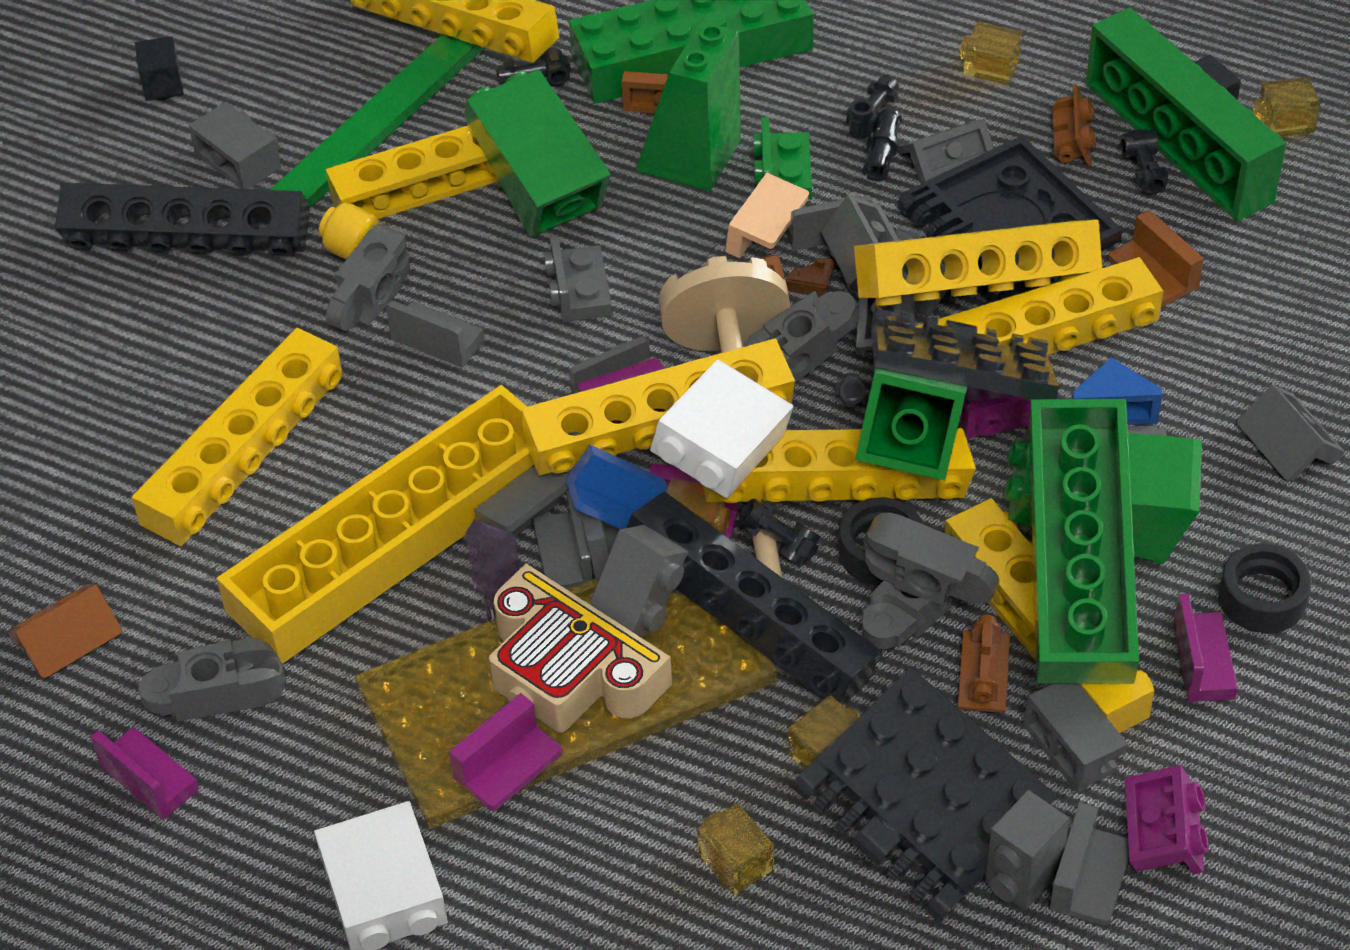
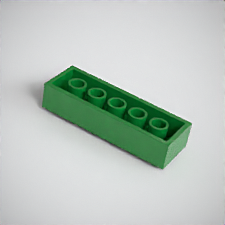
(655, 32)
(1194, 117)
(1082, 542)

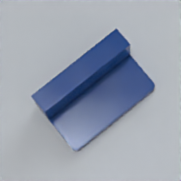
(611, 487)

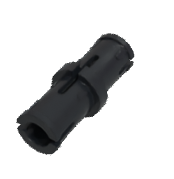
(882, 145)

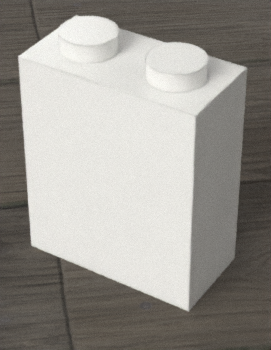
(721, 428)
(381, 877)

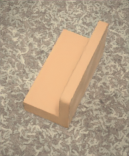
(764, 215)

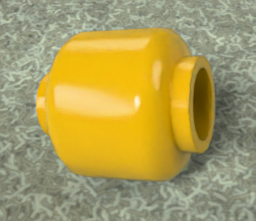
(345, 227)

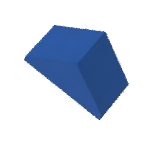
(1119, 382)

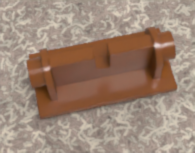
(1072, 127)
(984, 667)

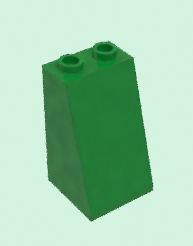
(697, 112)
(537, 152)
(911, 423)
(1162, 483)

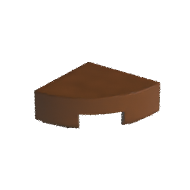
(812, 278)

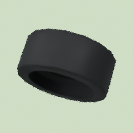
(858, 520)
(1260, 615)

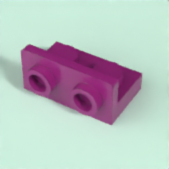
(992, 412)
(1165, 820)

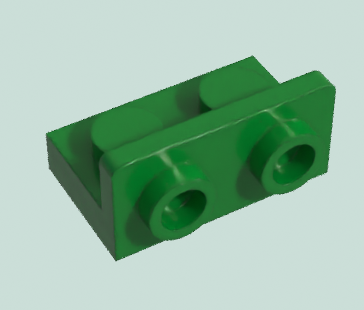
(783, 156)

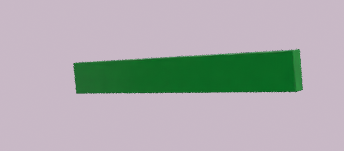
(380, 115)

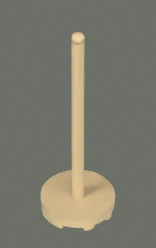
(720, 311)

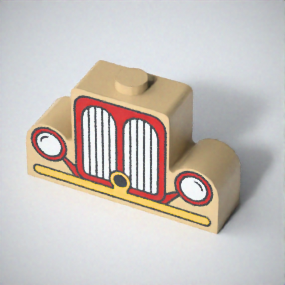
(570, 654)

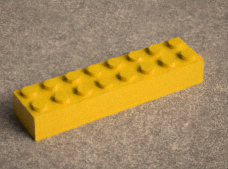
(377, 528)

